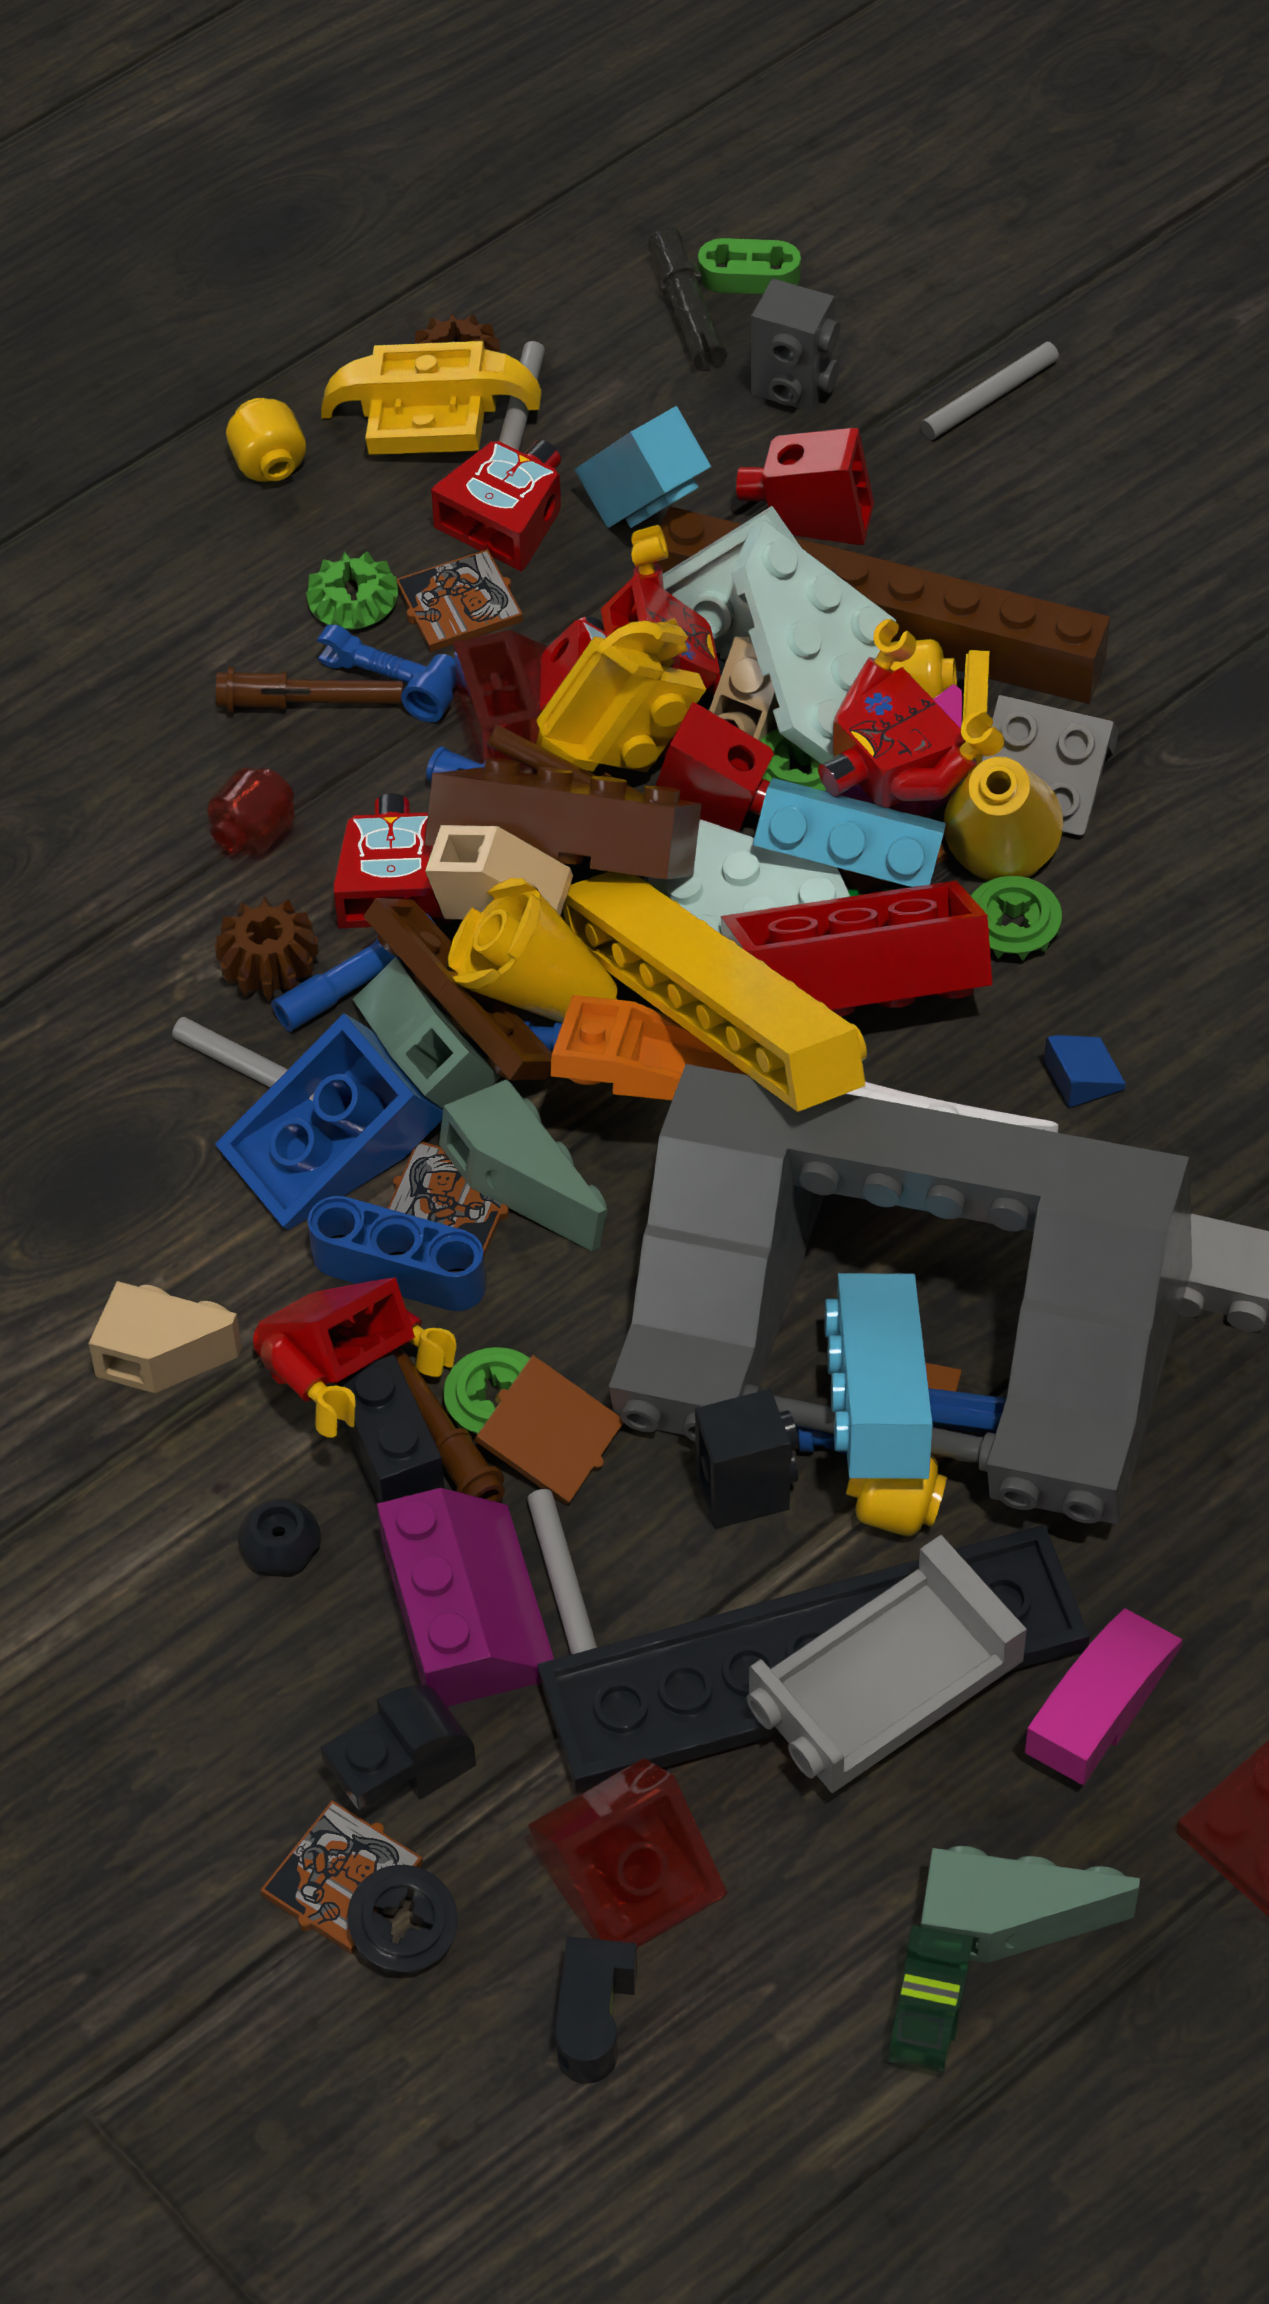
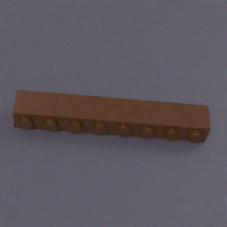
(1028, 638)

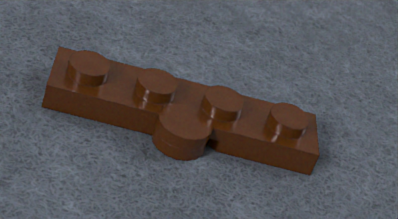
(492, 1024)

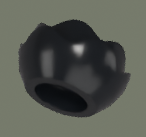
(279, 1554)

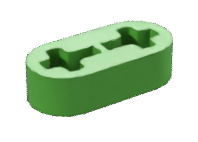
(748, 264)

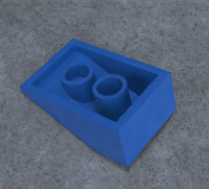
(355, 1127)

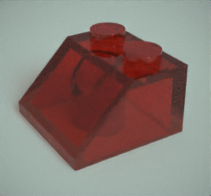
(629, 1855)

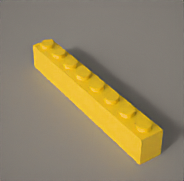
(717, 990)

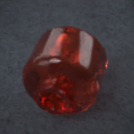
(251, 811)

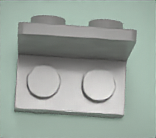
(1060, 749)

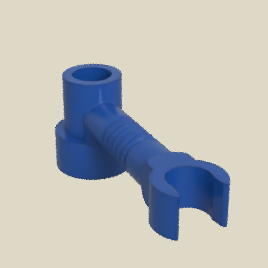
(427, 688)

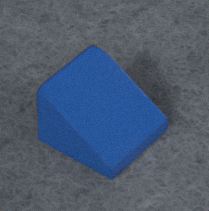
(1081, 1068)

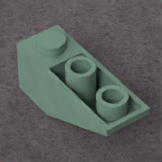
(422, 1037)
(513, 1159)
(1021, 1901)

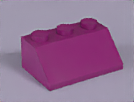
(463, 1594)

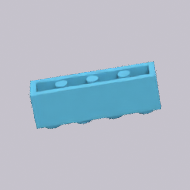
(879, 1376)

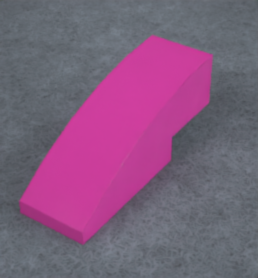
(1100, 1695)

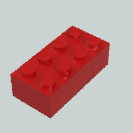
(873, 945)

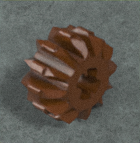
(266, 948)

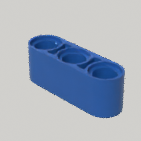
(378, 1231)

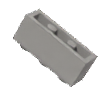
(1228, 1273)

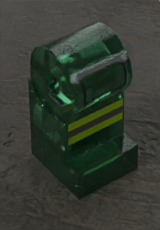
(930, 1998)

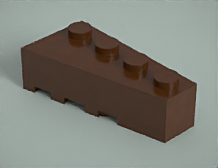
(572, 820)

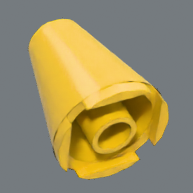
(1003, 821)
(525, 954)

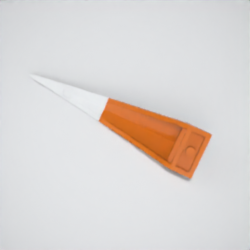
(648, 1052)

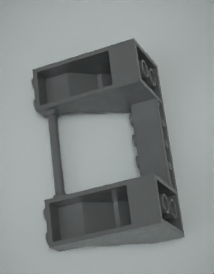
(737, 1210)

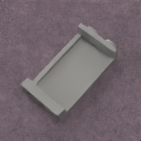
(888, 1668)

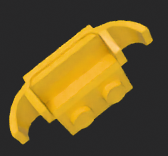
(429, 394)
(620, 700)

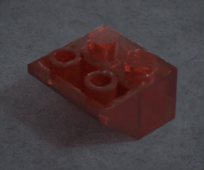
(499, 686)

